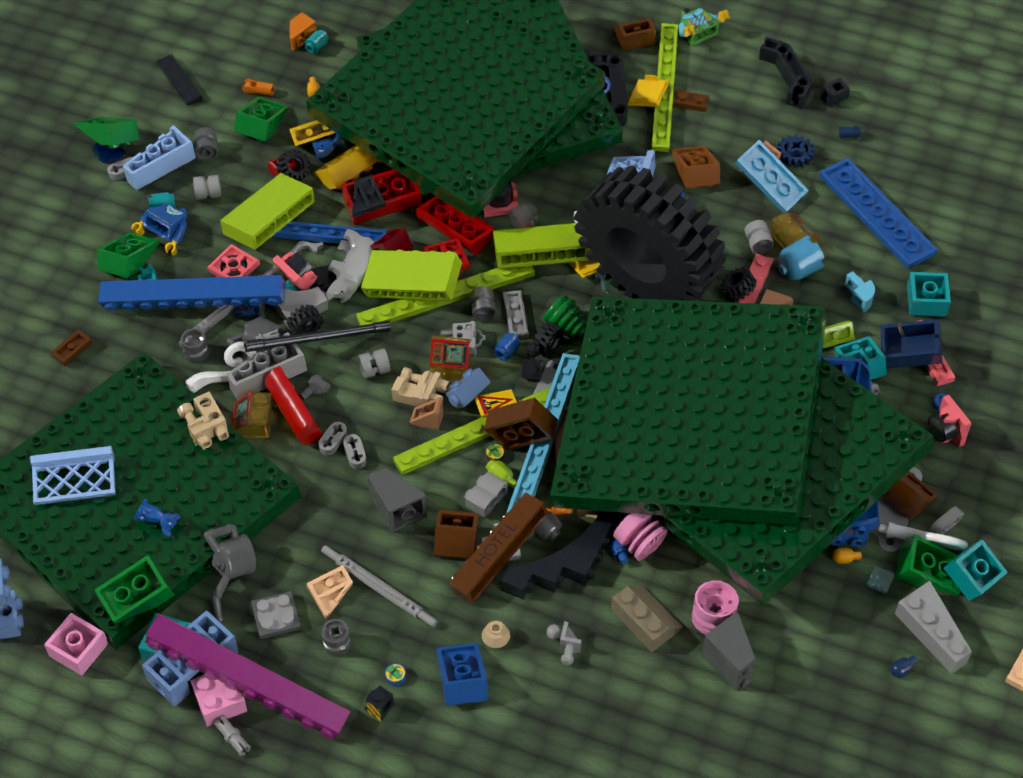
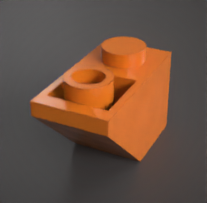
(301, 29)

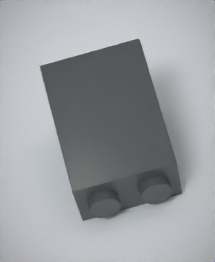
(396, 499)
(730, 652)

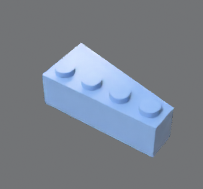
(159, 159)

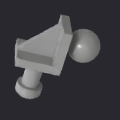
(567, 641)

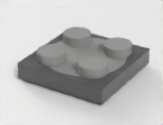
(275, 615)

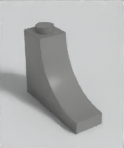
(295, 299)

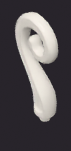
(202, 379)
(902, 532)

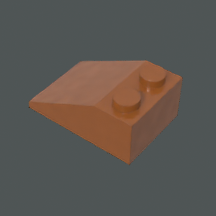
(696, 167)

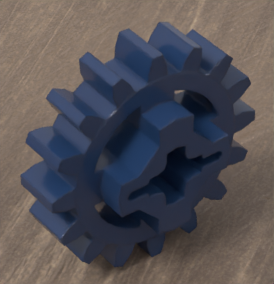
(796, 150)

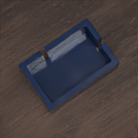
(916, 347)

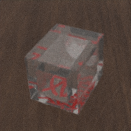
(523, 215)

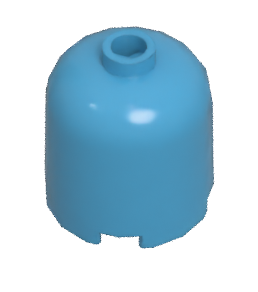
(800, 259)

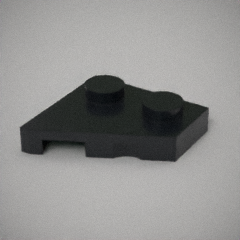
(366, 196)

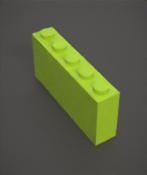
(267, 211)
(538, 246)
(411, 275)

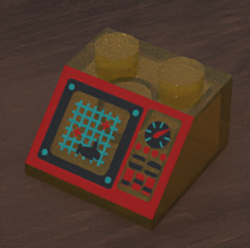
(790, 228)
(450, 356)
(253, 415)

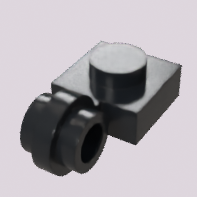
(532, 368)

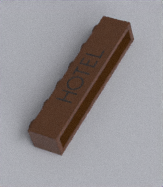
(498, 548)

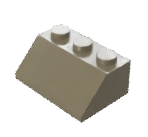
(645, 616)

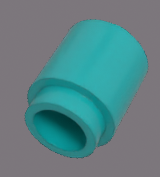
(316, 41)
(160, 199)

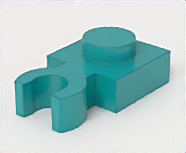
(148, 273)

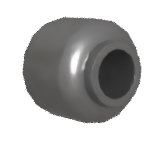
(549, 527)

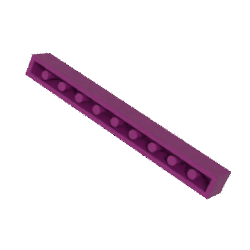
(246, 676)

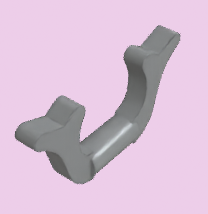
(314, 247)

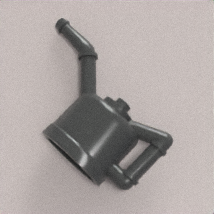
(254, 327)
(231, 558)

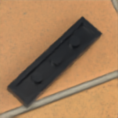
(179, 80)

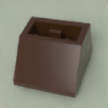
(635, 34)
(456, 534)

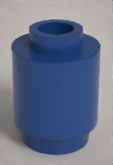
(507, 346)

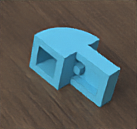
(861, 292)

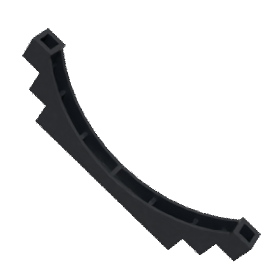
(572, 562)

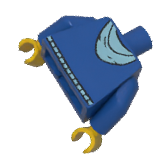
(165, 222)

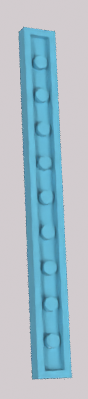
(539, 452)

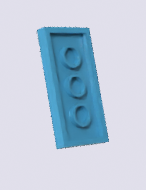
(771, 176)

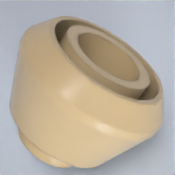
(495, 634)

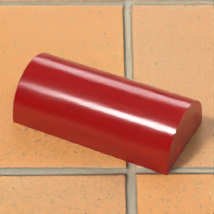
(472, 233)
(292, 407)

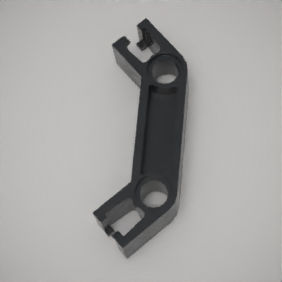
(790, 67)

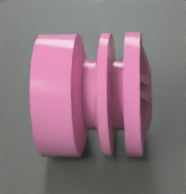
(641, 534)
(713, 605)

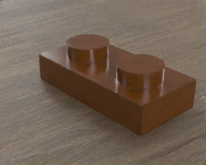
(691, 101)
(71, 347)

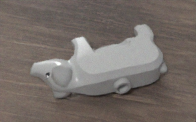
(353, 268)

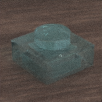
(880, 580)

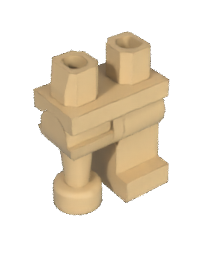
(426, 389)
(208, 425)

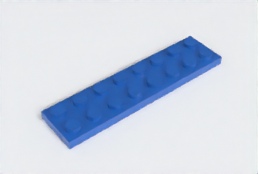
(878, 213)

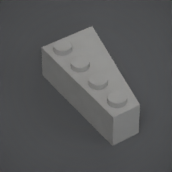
(251, 374)
(934, 627)

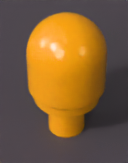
(312, 86)
(845, 555)

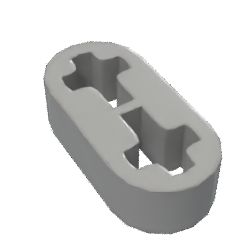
(118, 166)
(329, 436)
(358, 450)
(947, 521)

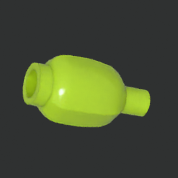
(502, 471)

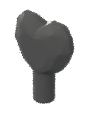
(315, 385)

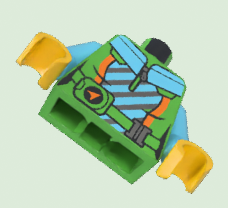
(700, 25)

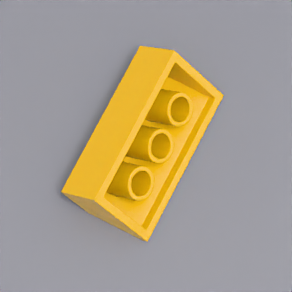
(345, 167)

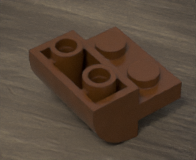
(910, 496)

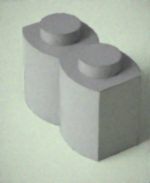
(486, 494)

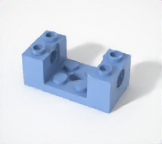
(9, 603)
(171, 676)

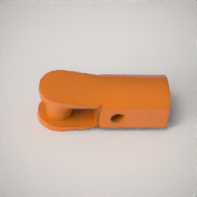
(260, 88)

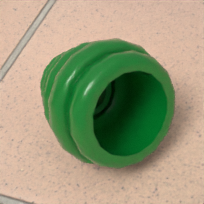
(567, 316)

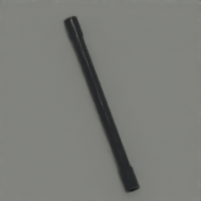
(260, 344)

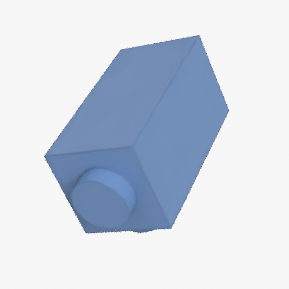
(466, 389)

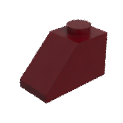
(394, 240)

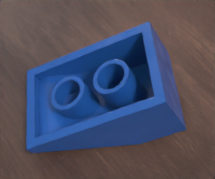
(462, 674)

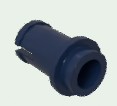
(850, 132)
(247, 311)

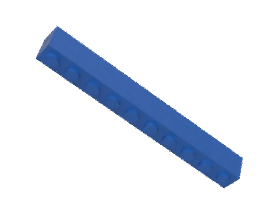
(192, 292)

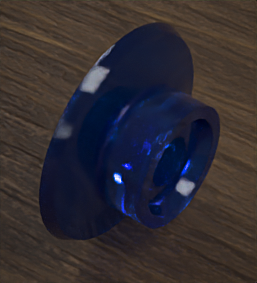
(107, 155)

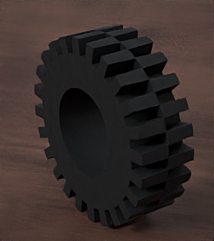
(649, 237)

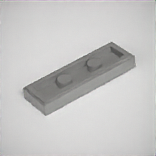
(515, 313)

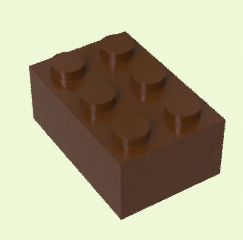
(521, 424)

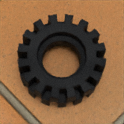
(299, 159)
(738, 284)
(305, 320)
(548, 338)

